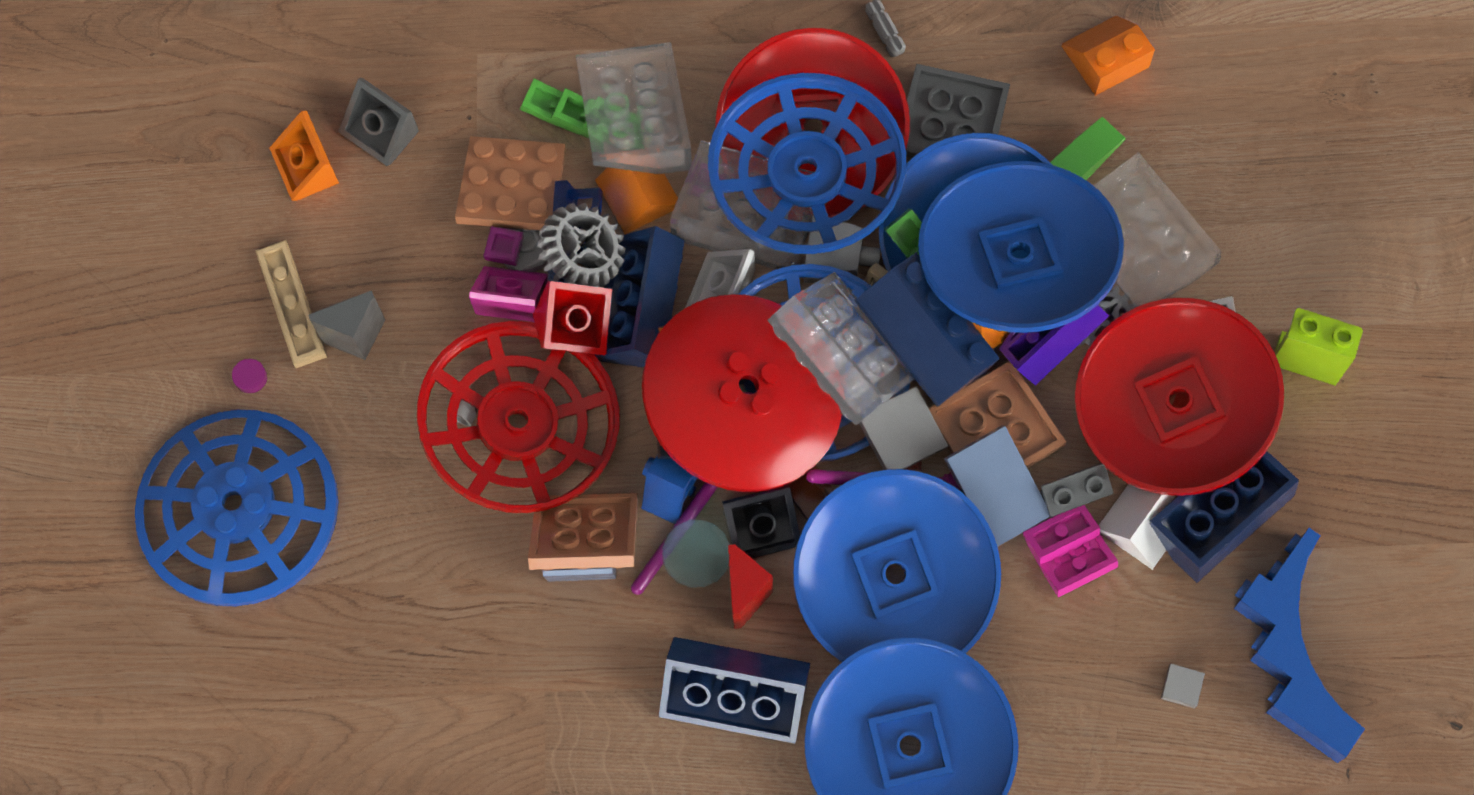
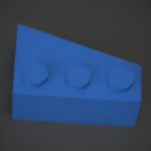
(666, 488)

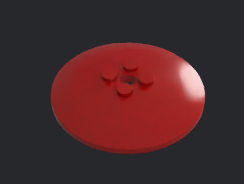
(829, 54)
(1172, 350)
(710, 422)

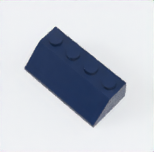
(642, 294)
(927, 336)
(1212, 524)
(734, 689)

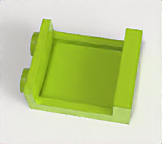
(1318, 346)

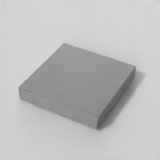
(903, 431)

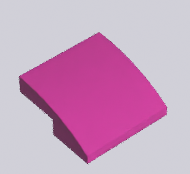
(1070, 550)

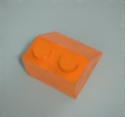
(1109, 53)

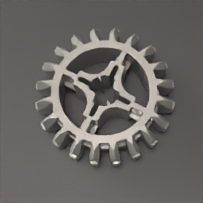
(599, 251)

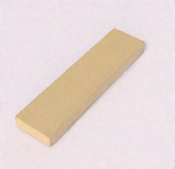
(290, 303)

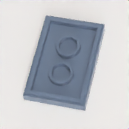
(998, 484)

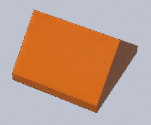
(302, 159)
(636, 196)

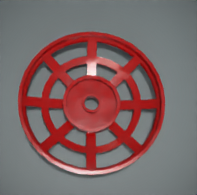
(522, 399)

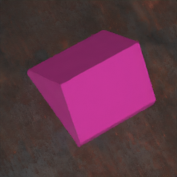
(507, 293)

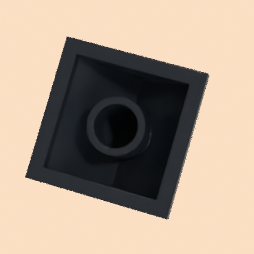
(762, 521)

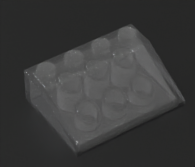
(635, 109)
(704, 224)
(1161, 238)
(840, 347)

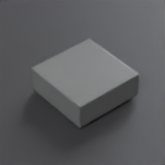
(1182, 686)

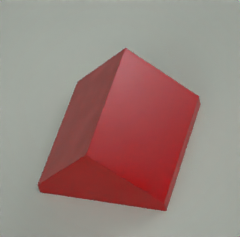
(573, 318)
(749, 585)

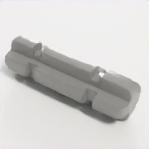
(885, 28)

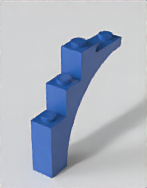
(1303, 701)

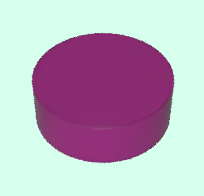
(249, 376)

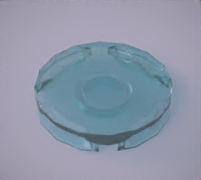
(695, 553)

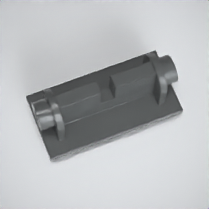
(1076, 489)

